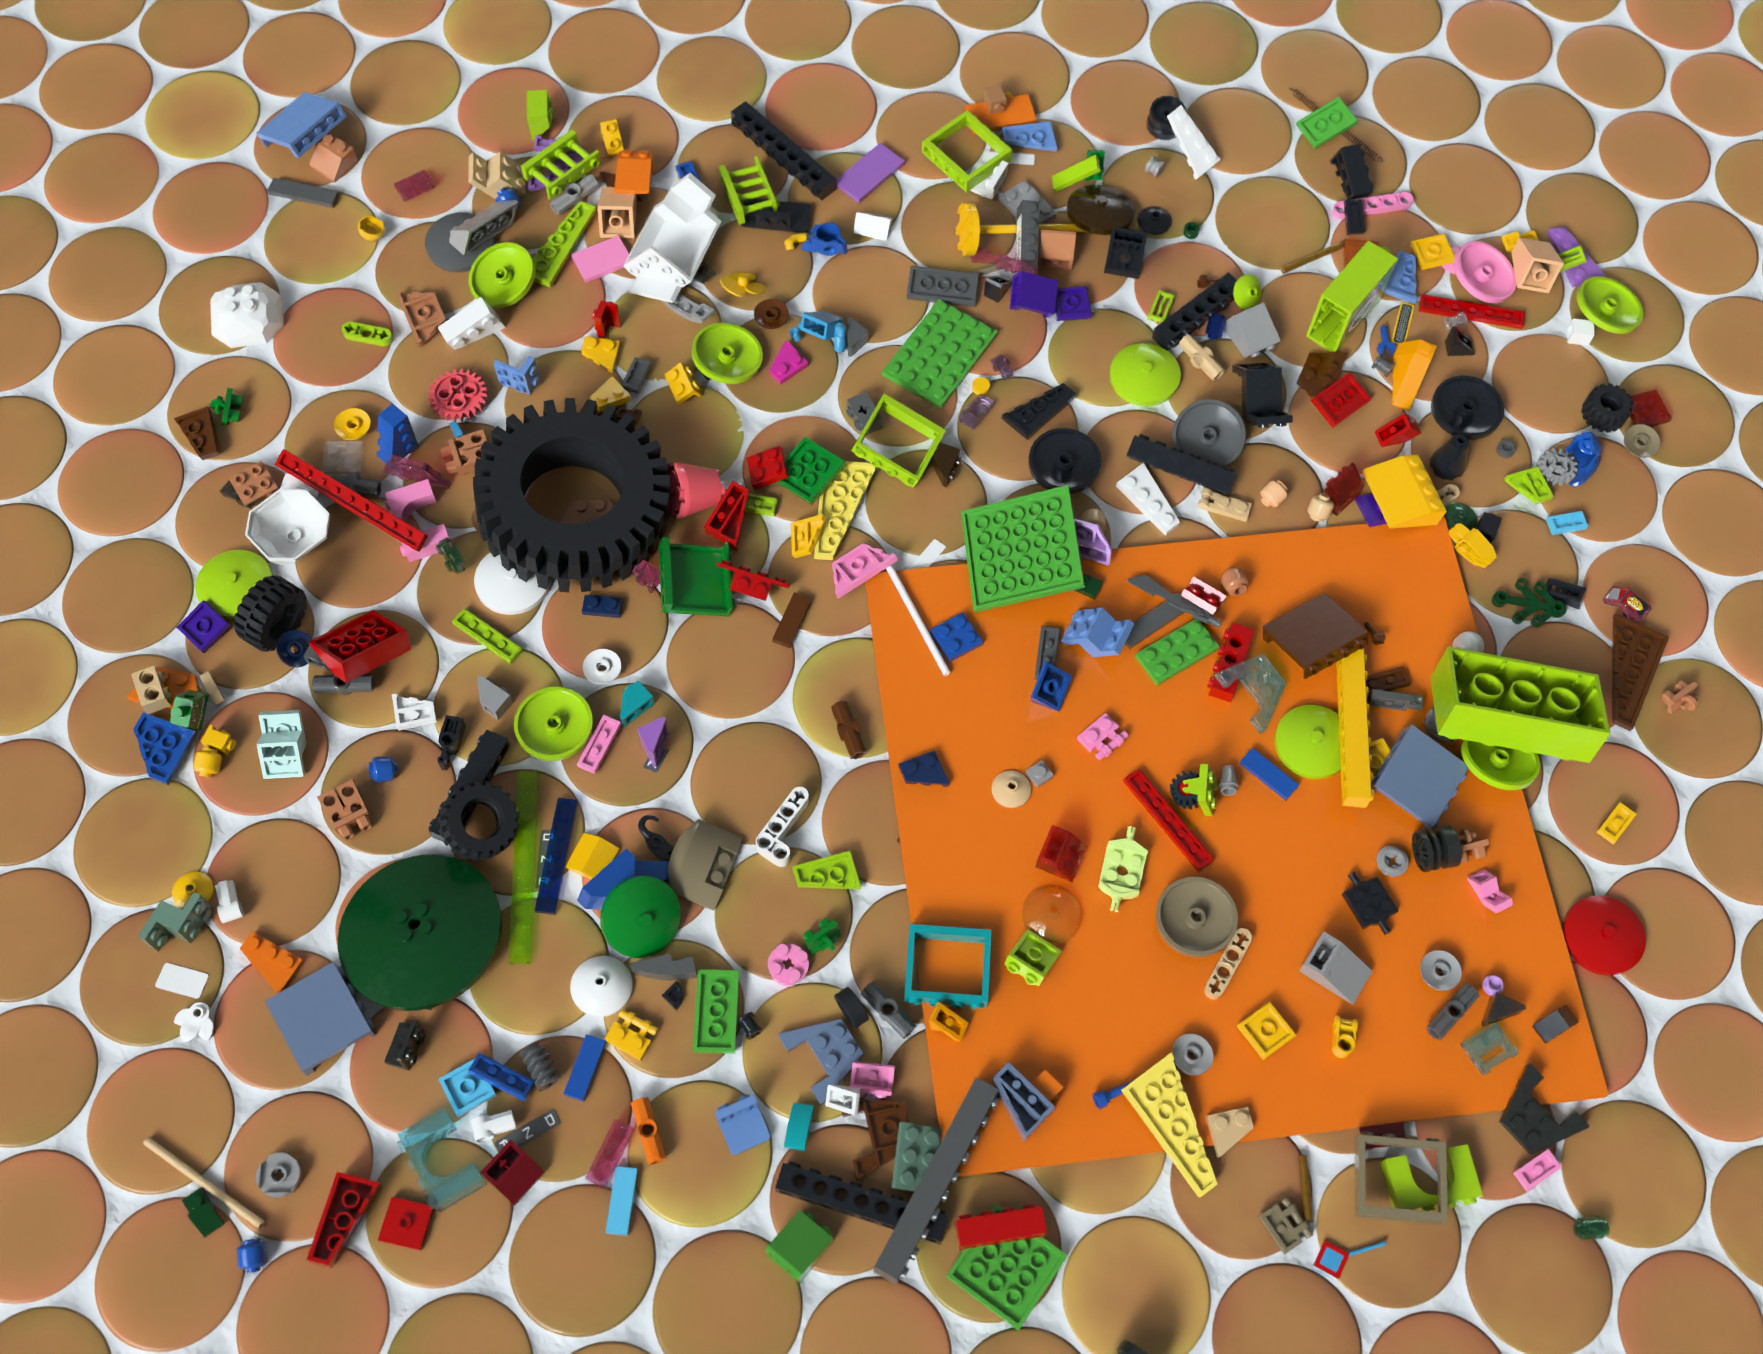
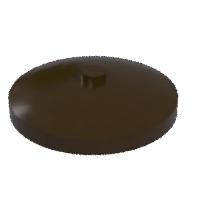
(1100, 209)

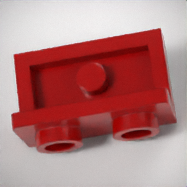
(605, 316)

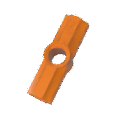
(652, 1143)

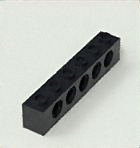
(1195, 313)

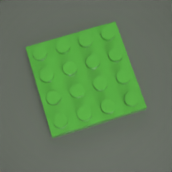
(1008, 1275)

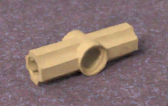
(1201, 357)

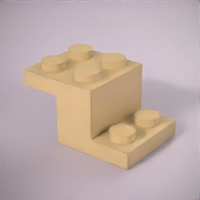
(496, 174)

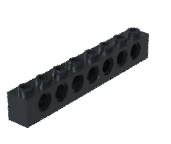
(783, 150)
(848, 1206)

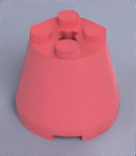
(693, 489)

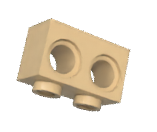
(147, 691)

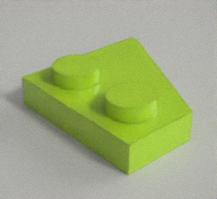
(1530, 485)

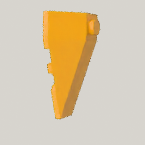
(1410, 366)

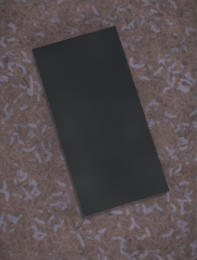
(1354, 217)

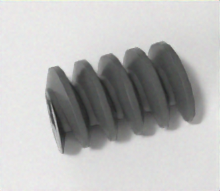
(539, 1066)

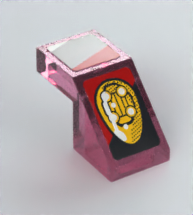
(1631, 604)

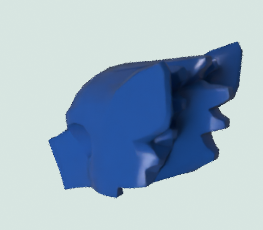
(826, 240)

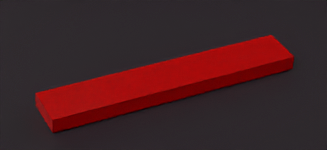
(1473, 311)
(1168, 820)

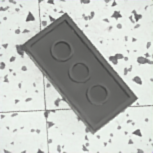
(941, 284)

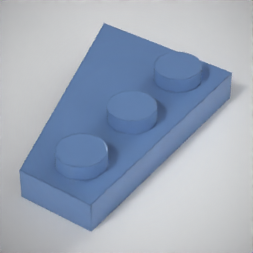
(1030, 136)

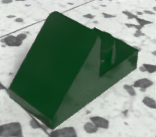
(202, 1212)

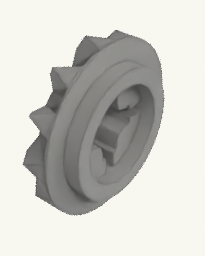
(1388, 853)

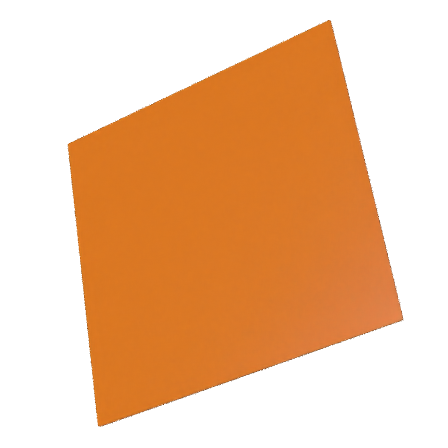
(1117, 986)

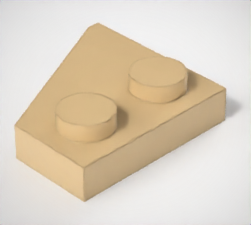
(1228, 1128)

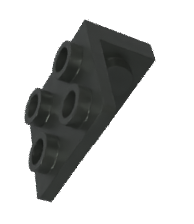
(405, 1045)

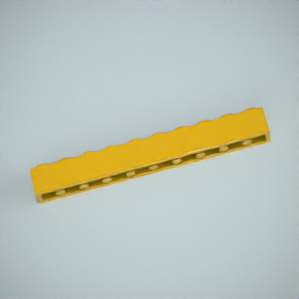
(1354, 730)

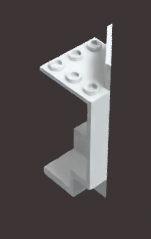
(673, 240)

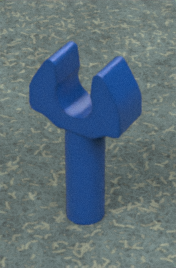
(1385, 342)

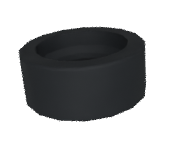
(851, 1007)

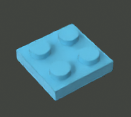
(465, 1090)

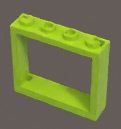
(950, 168)
(911, 419)

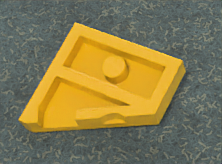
(601, 351)

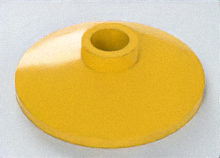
(350, 418)
(202, 885)

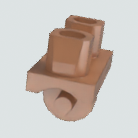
(1684, 699)
(1477, 846)

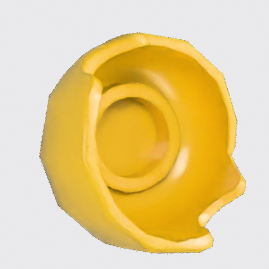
(371, 228)

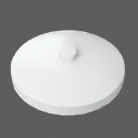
(503, 589)

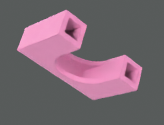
(403, 503)

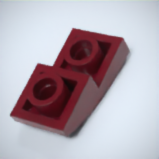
(1397, 1129)

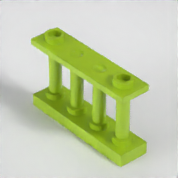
(554, 152)
(737, 199)

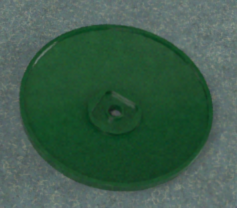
(425, 964)

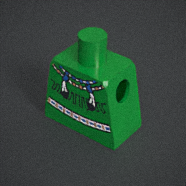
(189, 709)

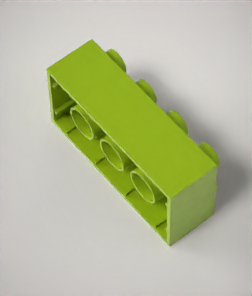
(1519, 705)

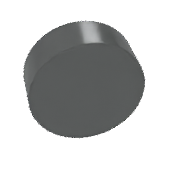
(1506, 448)

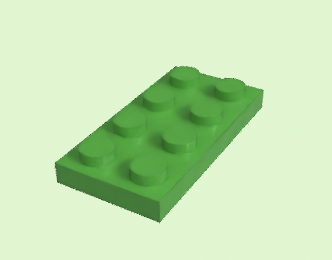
(1177, 652)
(716, 1011)

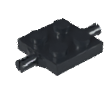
(1370, 903)

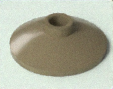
(1646, 436)

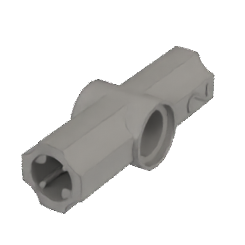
(574, 194)

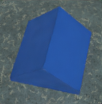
(1051, 687)

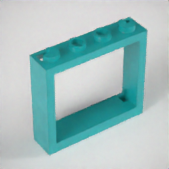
(948, 934)

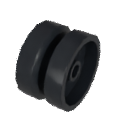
(1157, 120)

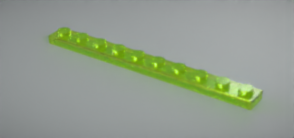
(523, 869)

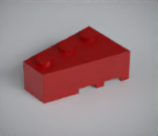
(729, 515)

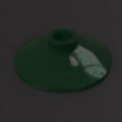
(1455, 510)

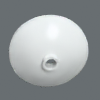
(604, 998)

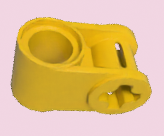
(1344, 1032)

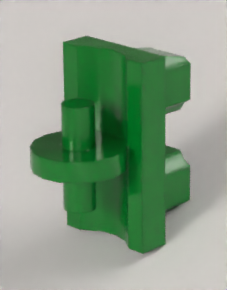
(1100, 154)
(230, 400)
(823, 938)

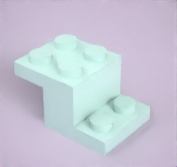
(281, 744)

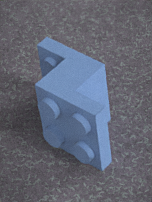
(1097, 632)

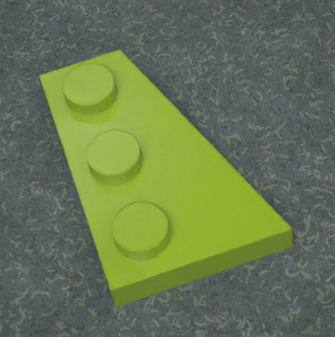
(828, 872)

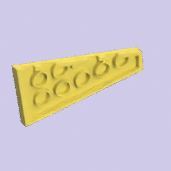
(839, 506)
(1168, 1115)

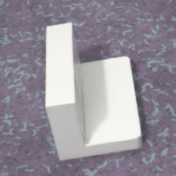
(872, 225)

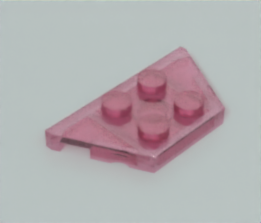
(414, 470)

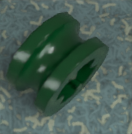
(1190, 234)

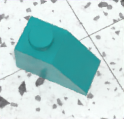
(635, 702)

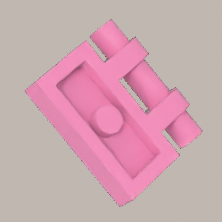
(1098, 732)

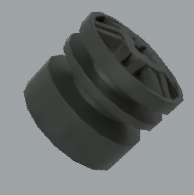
(1436, 848)

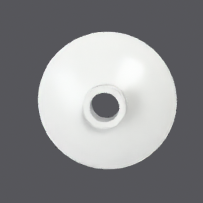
(602, 659)

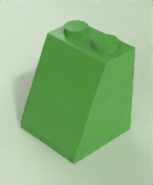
(800, 1245)

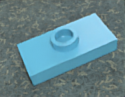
(1567, 523)

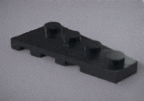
(1039, 411)

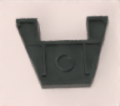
(1531, 1122)

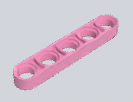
(1379, 201)

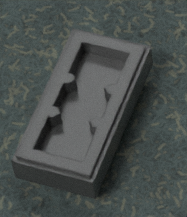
(636, 375)

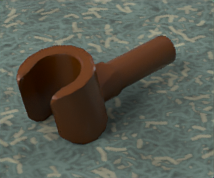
(1203, 280)
(1377, 638)

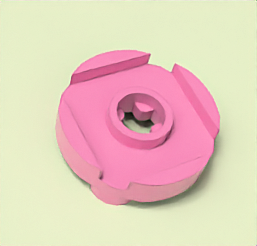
(782, 954)

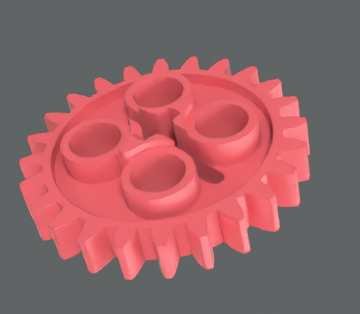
(458, 395)

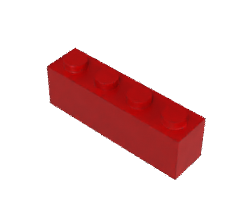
(1000, 1227)

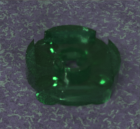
(452, 556)

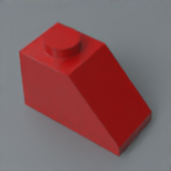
(1398, 431)

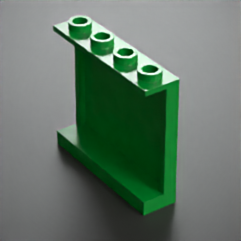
(692, 581)

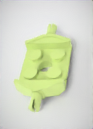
(1124, 854)

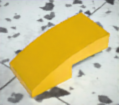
(1510, 240)

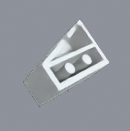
(471, 324)

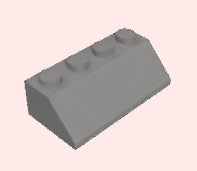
(483, 226)

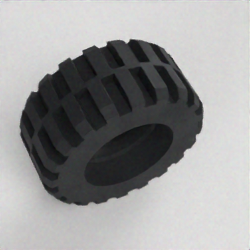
(269, 612)
(497, 802)

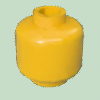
(207, 762)

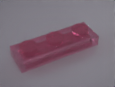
(609, 1154)

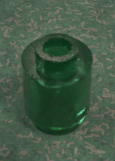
(1591, 1228)

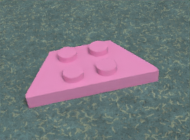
(859, 567)

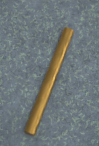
(1310, 258)

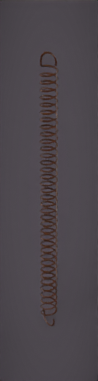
(1343, 133)

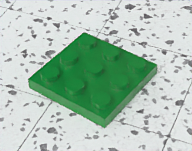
(810, 470)

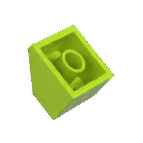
(539, 112)

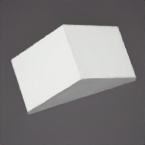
(843, 1098)

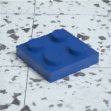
(956, 637)

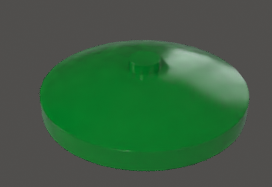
(640, 916)

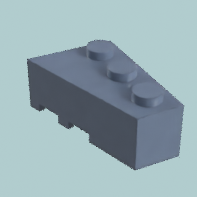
(1022, 1101)

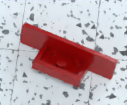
(749, 583)

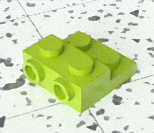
(1032, 958)

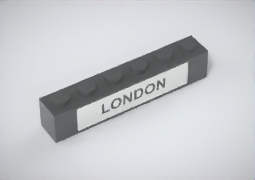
(1027, 232)

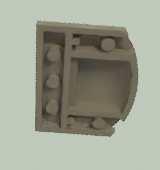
(702, 863)

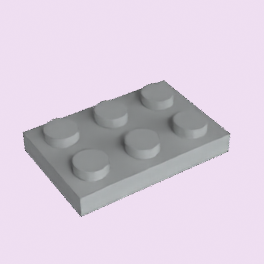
(1024, 191)

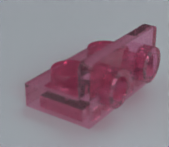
(414, 185)

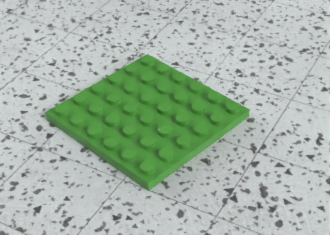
(1022, 549)

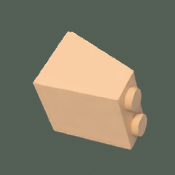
(617, 213)
(1535, 264)

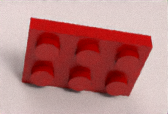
(1341, 399)

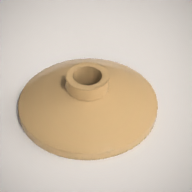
(1011, 797)

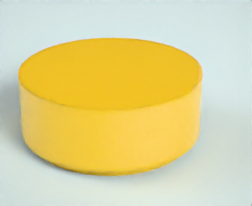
(981, 386)

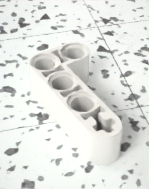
(785, 823)

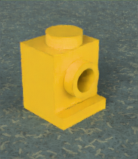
(218, 740)

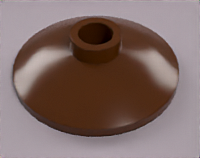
(771, 308)

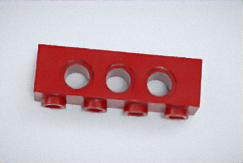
(1241, 637)

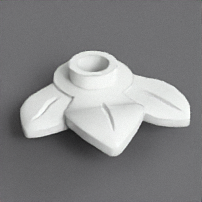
(194, 1025)

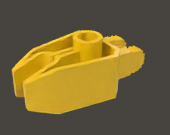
(1472, 545)

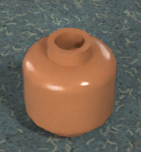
(1234, 581)

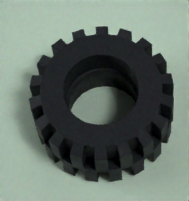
(1600, 417)

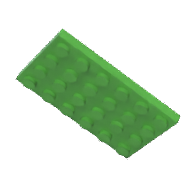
(939, 353)

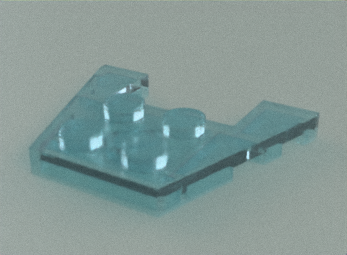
(1261, 682)

